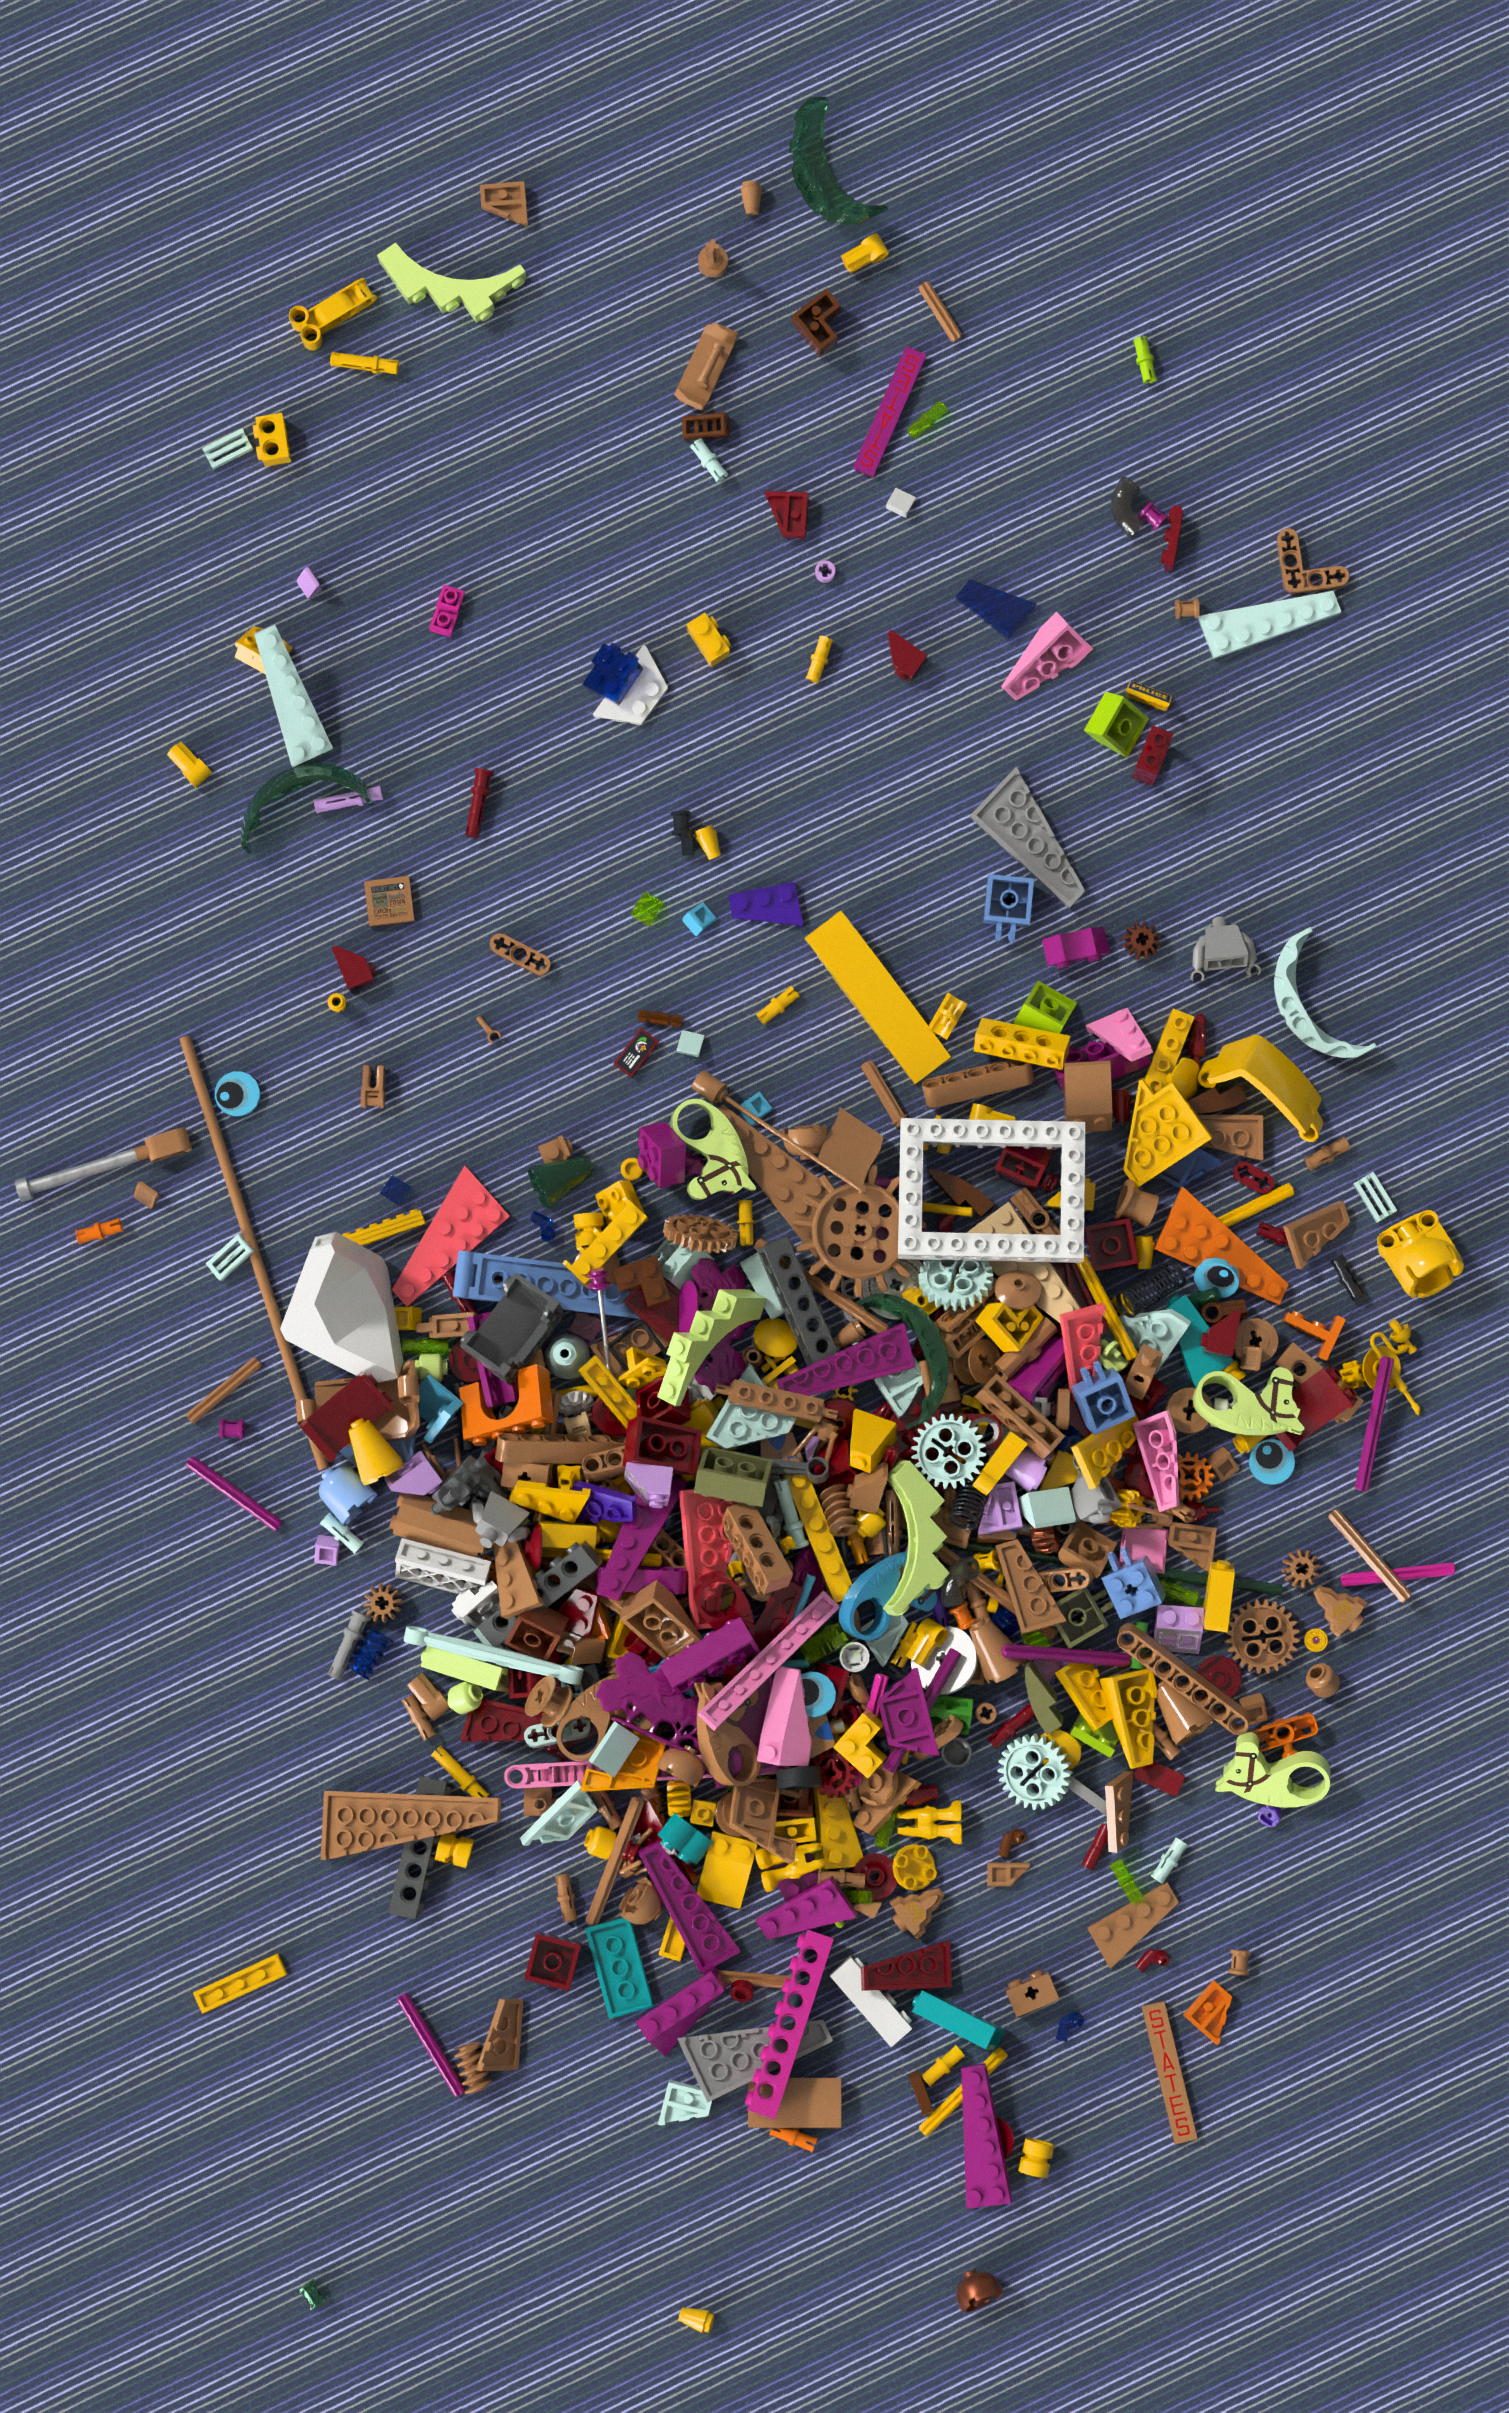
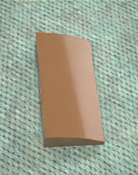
(803, 2104)

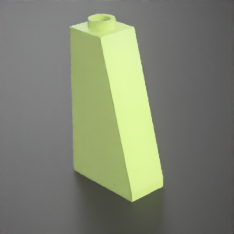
(466, 1668)

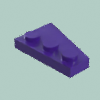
(768, 904)
(606, 1505)

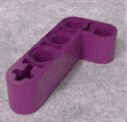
(671, 1577)

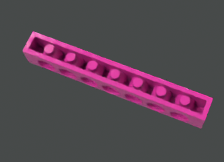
(821, 1946)

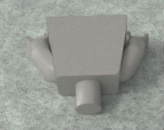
(1224, 948)
(1093, 1504)
(499, 1521)

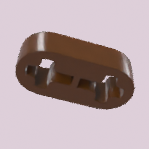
(920, 2093)

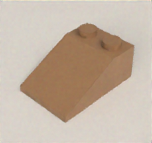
(1088, 1094)
(659, 1620)

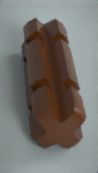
(660, 1018)

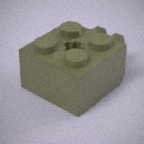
(1091, 1620)

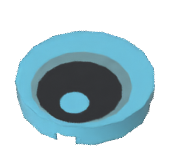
(237, 1094)
(1219, 1274)
(1271, 1462)
(818, 1694)

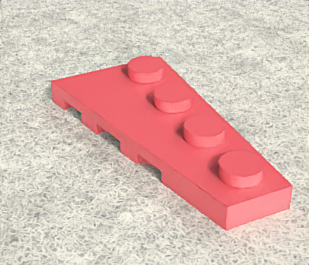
(1081, 1340)

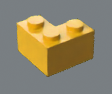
(1008, 1326)
(857, 1744)

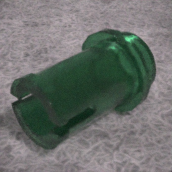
(1204, 1297)

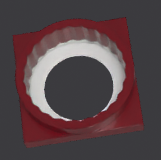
(994, 1422)

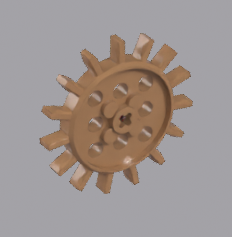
(822, 1236)

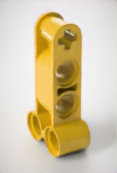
(331, 312)

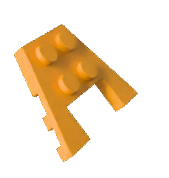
(636, 1772)

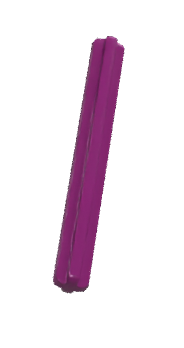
(234, 1493)
(431, 2044)

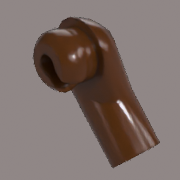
(1010, 1839)

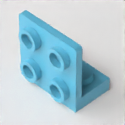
(436, 1406)

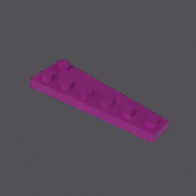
(866, 1360)
(634, 1542)
(697, 1925)
(984, 2156)

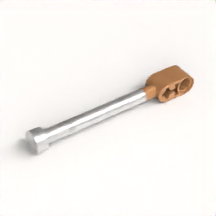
(156, 1148)

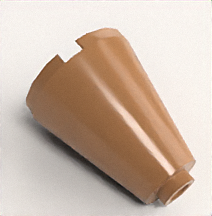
(988, 1645)
(1180, 1714)

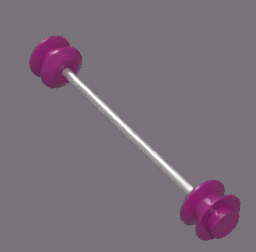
(598, 1284)

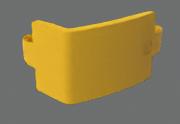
(1271, 1074)

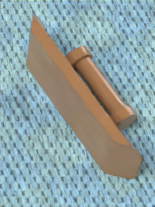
(706, 365)

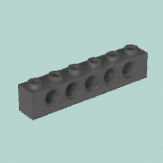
(807, 1340)
(586, 1560)
(400, 1904)

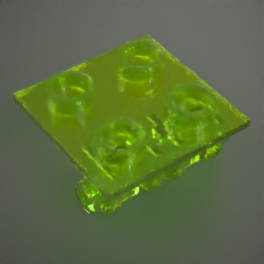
(824, 1643)

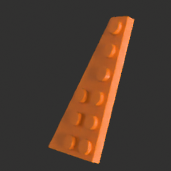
(1197, 1235)

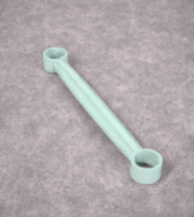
(503, 1657)

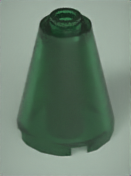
(559, 1178)

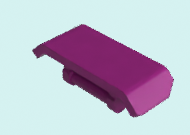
(1041, 1372)

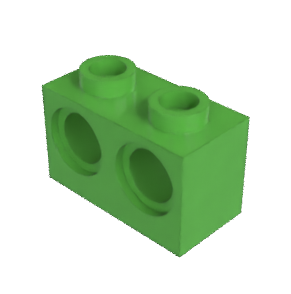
(947, 1706)

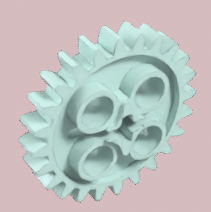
(970, 1284)
(960, 1434)
(1049, 1787)

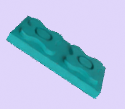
(619, 1967)

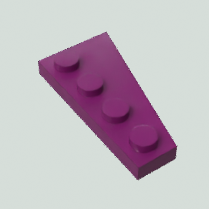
(810, 1909)

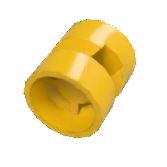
(585, 1224)
(454, 1849)
(1036, 2157)

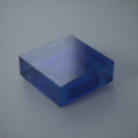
(395, 1190)

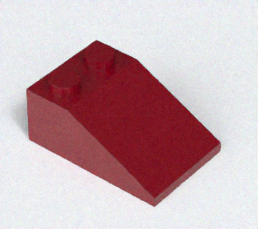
(662, 1445)

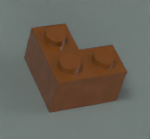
(813, 322)
(646, 1275)

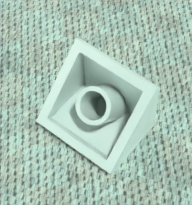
(1047, 1507)
(614, 1749)

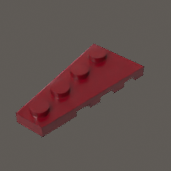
(500, 1723)
(652, 1819)
(912, 1970)

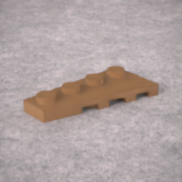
(1029, 1595)

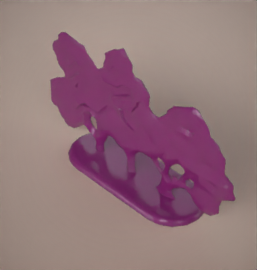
(726, 1361)
(651, 1697)

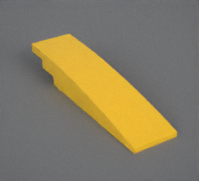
(877, 997)

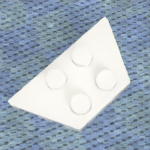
(641, 697)

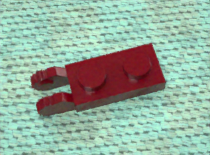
(1172, 537)

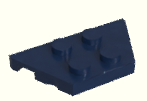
(1190, 1167)

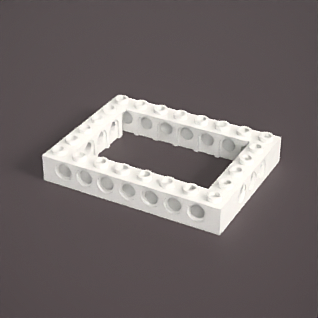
(989, 1246)

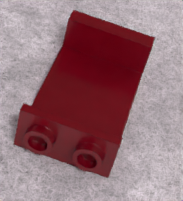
(1319, 1401)
(332, 1420)

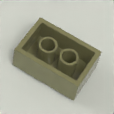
(733, 1476)

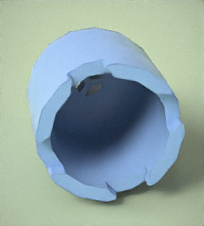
(345, 1493)

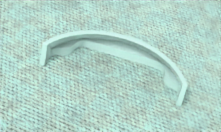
(1294, 1012)

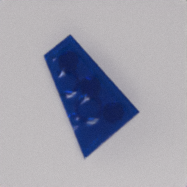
(995, 607)

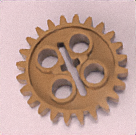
(700, 1233)
(1258, 1615)

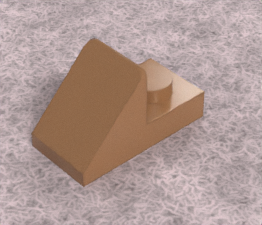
(582, 1648)

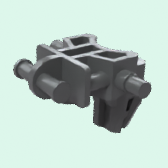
(469, 1478)

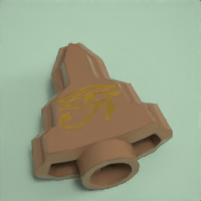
(1340, 1609)
(916, 1911)

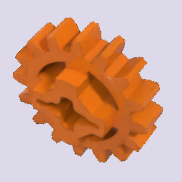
(1196, 1483)

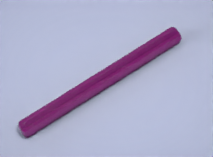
(1374, 1423)
(1066, 1655)
(931, 1694)

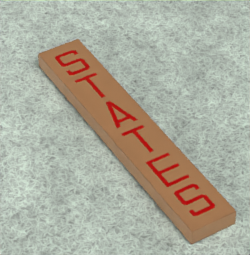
(1169, 2072)

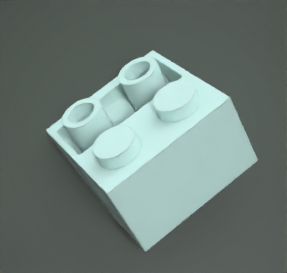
(678, 1262)

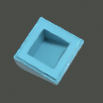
(699, 919)
(758, 1106)

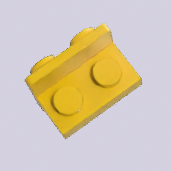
(248, 649)
(611, 1199)
(642, 1369)

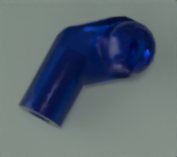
(546, 1226)
(1069, 2022)

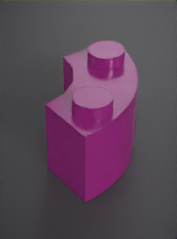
(1075, 947)

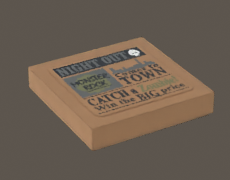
(389, 901)

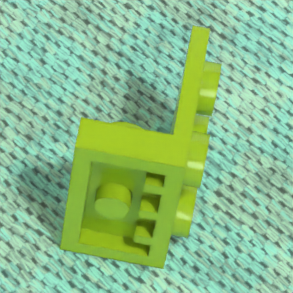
(1102, 1739)

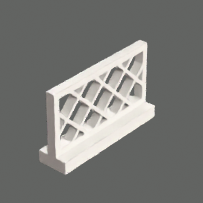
(440, 1561)

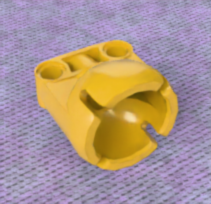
(1420, 1255)

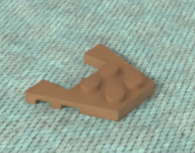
(755, 1814)

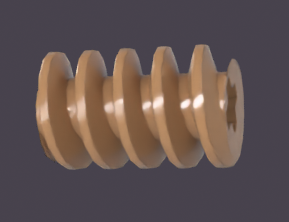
(838, 1511)
(470, 2060)

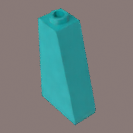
(1195, 1362)
(958, 2020)

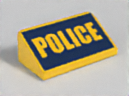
(1148, 696)

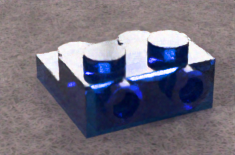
(613, 673)

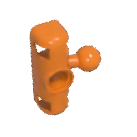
(1294, 1724)

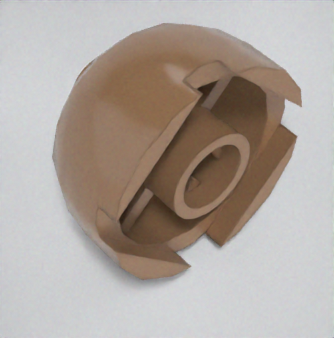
(808, 1136)
(682, 1765)
(642, 1903)

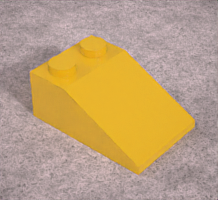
(726, 1869)

